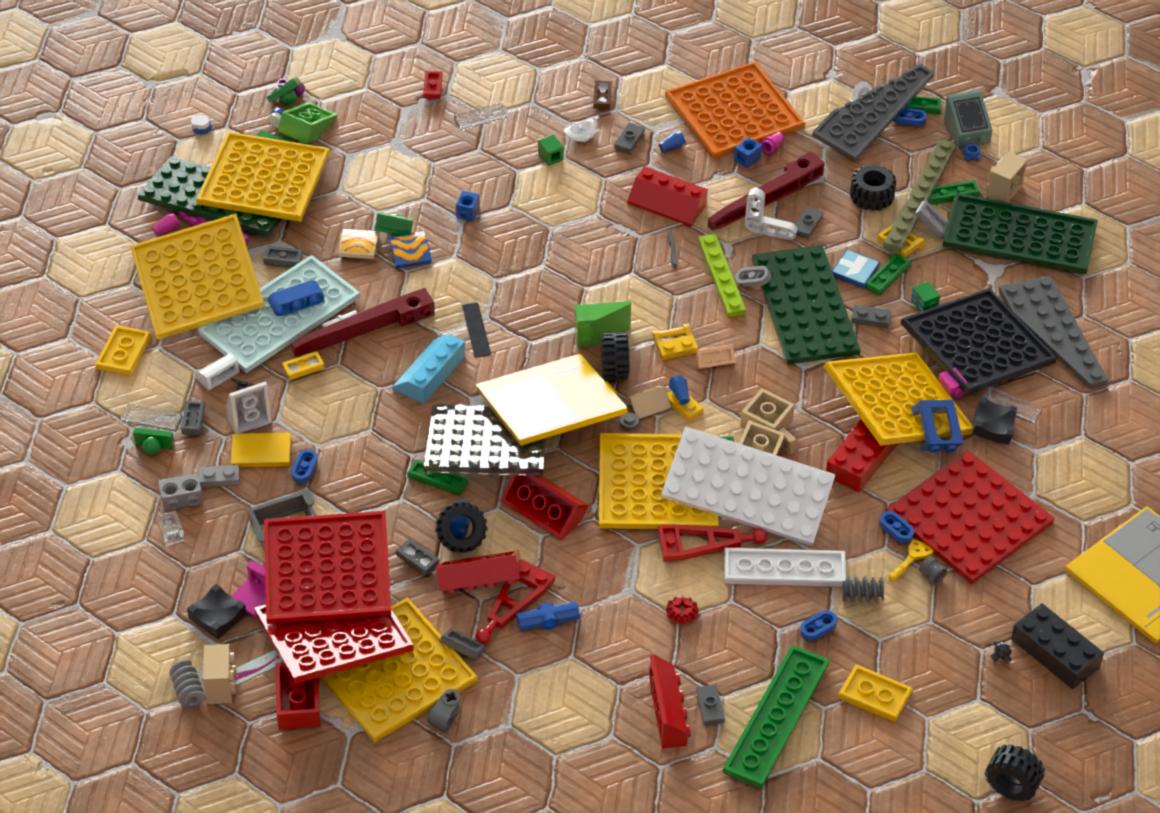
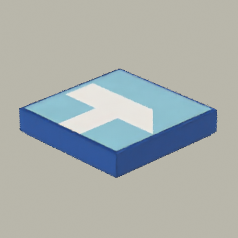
(855, 268)

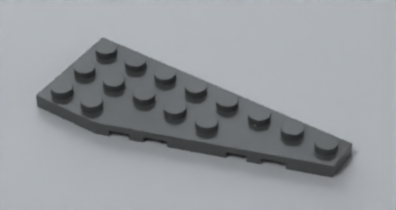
(863, 120)
(1047, 315)

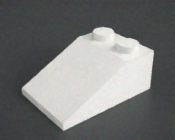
(249, 408)

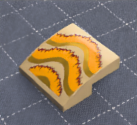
(358, 244)

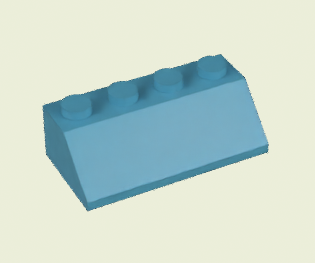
(431, 368)

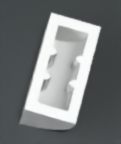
(218, 372)

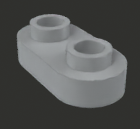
(755, 276)

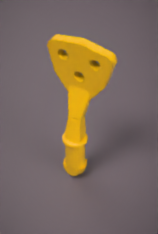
(916, 551)

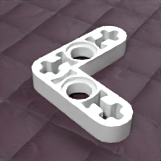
(759, 218)

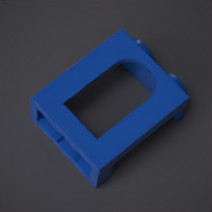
(934, 442)

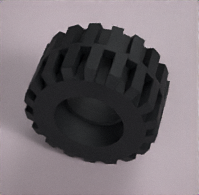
(873, 187)
(615, 356)
(478, 527)
(1015, 772)

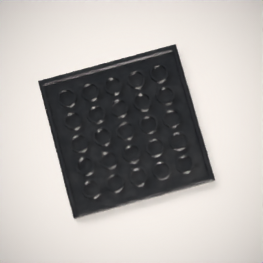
(978, 340)

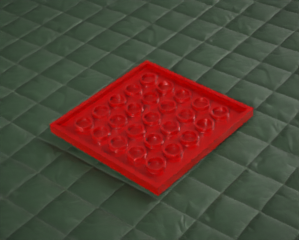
(971, 516)
(326, 567)
(334, 645)

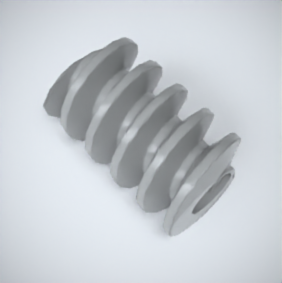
(187, 684)

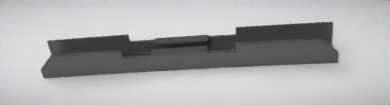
(673, 255)

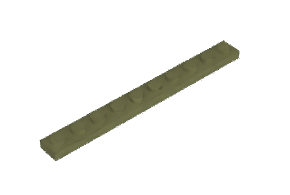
(922, 191)

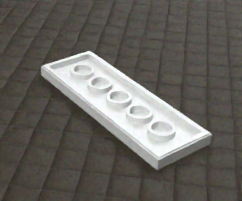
(784, 567)

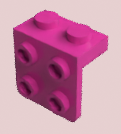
(253, 591)

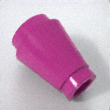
(772, 143)
(166, 225)

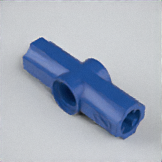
(548, 616)

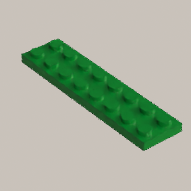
(776, 716)

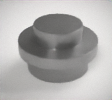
(629, 421)

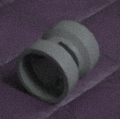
(933, 570)

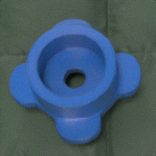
(972, 152)

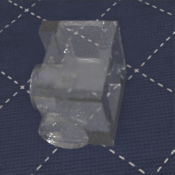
(170, 528)

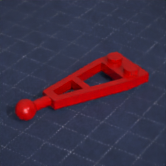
(672, 547)
(530, 576)

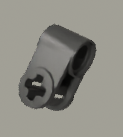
(445, 710)

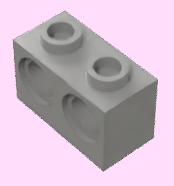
(180, 491)

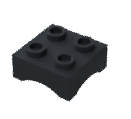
(994, 421)
(216, 612)

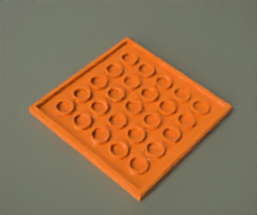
(732, 107)

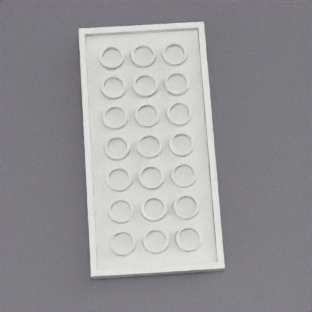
(748, 486)

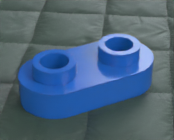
(911, 117)
(302, 469)
(898, 527)
(817, 627)

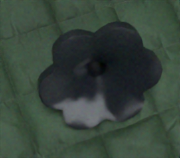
(241, 384)

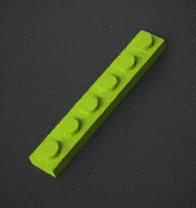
(721, 275)

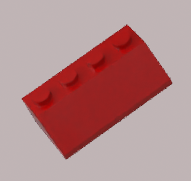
(668, 196)
(544, 503)
(478, 571)
(668, 703)

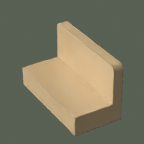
(649, 401)

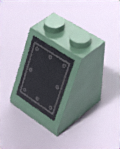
(967, 119)

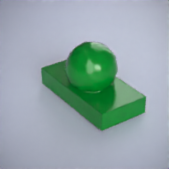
(285, 92)
(393, 224)
(153, 440)

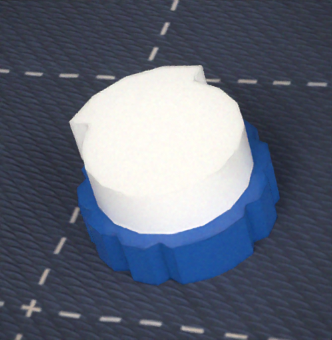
(275, 117)
(201, 124)

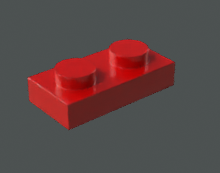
(432, 85)

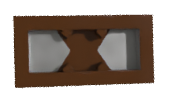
(602, 94)

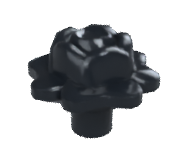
(1002, 651)

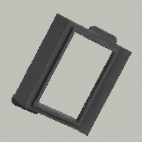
(278, 509)

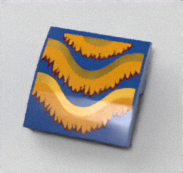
(410, 249)

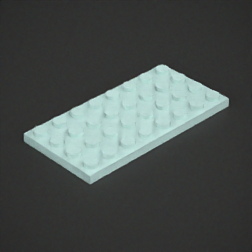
(261, 333)

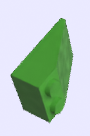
(305, 122)
(600, 318)

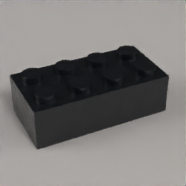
(1057, 646)

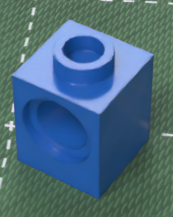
(747, 152)
(467, 205)

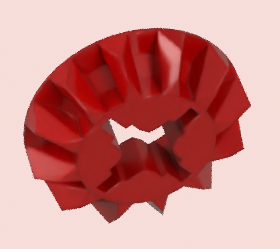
(689, 614)

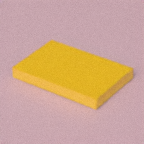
(123, 350)
(261, 449)
(875, 693)

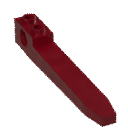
(795, 176)
(402, 309)

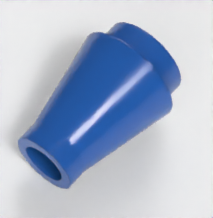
(674, 141)
(679, 387)

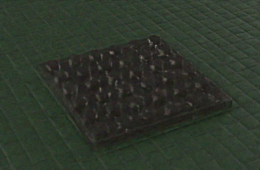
(477, 442)

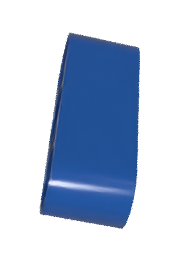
(296, 298)

